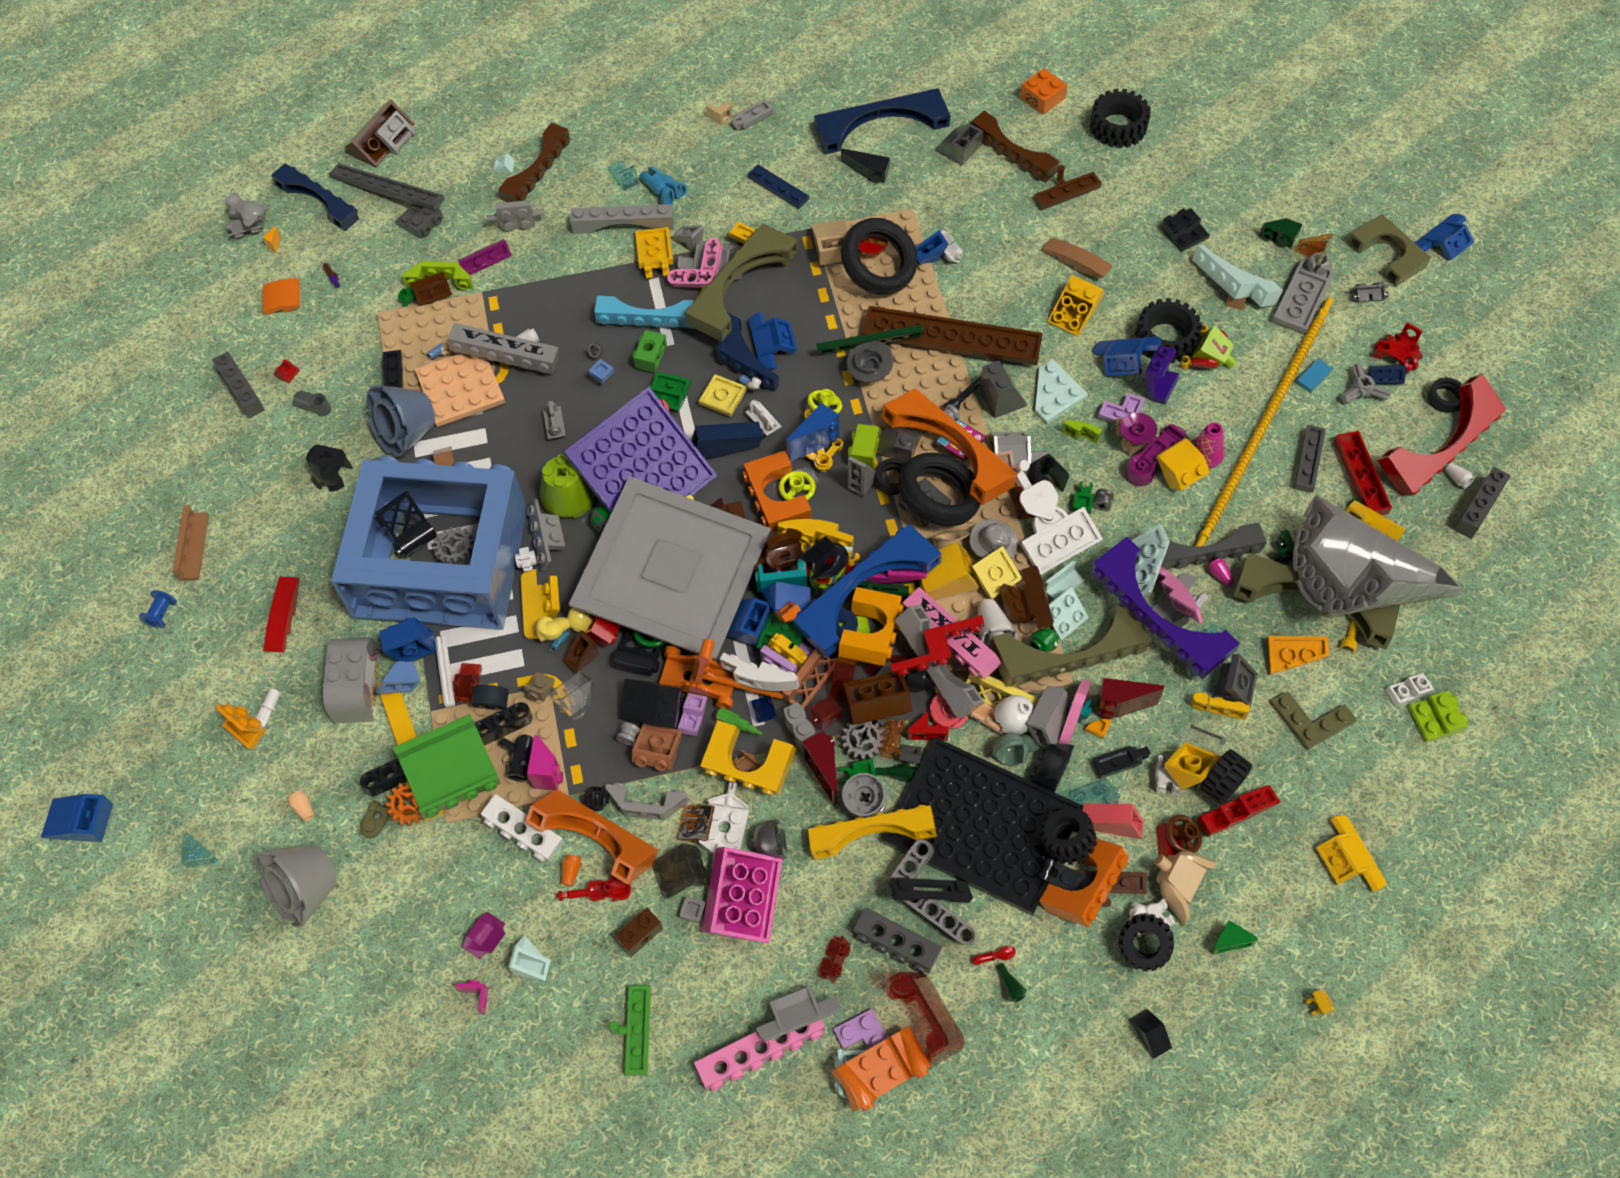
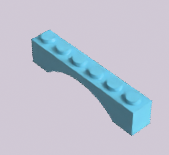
(613, 311)

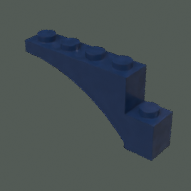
(738, 356)

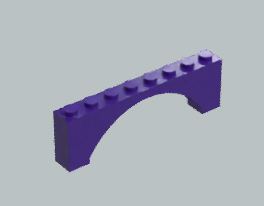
(1198, 650)

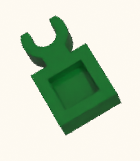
(1083, 498)
(859, 766)

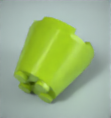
(564, 490)

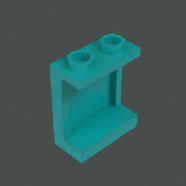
(794, 577)

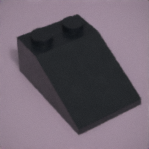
(651, 703)

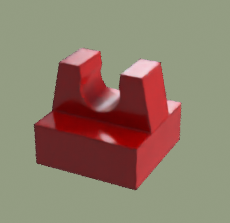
(286, 371)

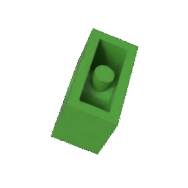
(649, 351)

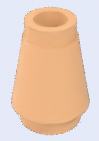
(301, 805)

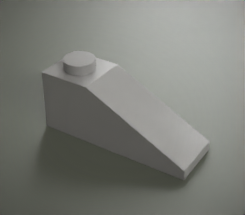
(859, 476)

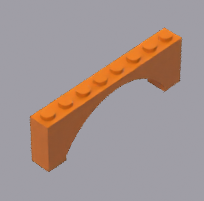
(917, 411)

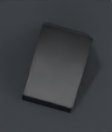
(1152, 1033)

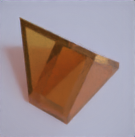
(1314, 244)

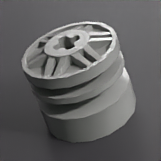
(866, 785)

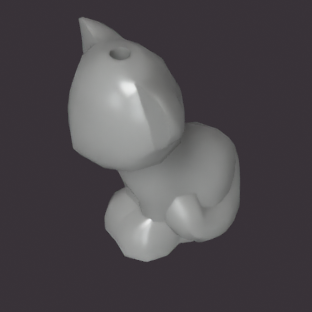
(249, 211)

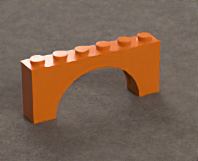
(561, 811)

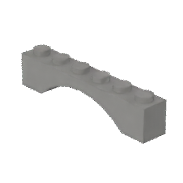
(593, 218)
(959, 695)

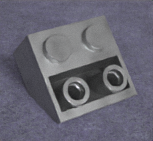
(961, 143)

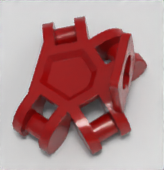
(1401, 347)

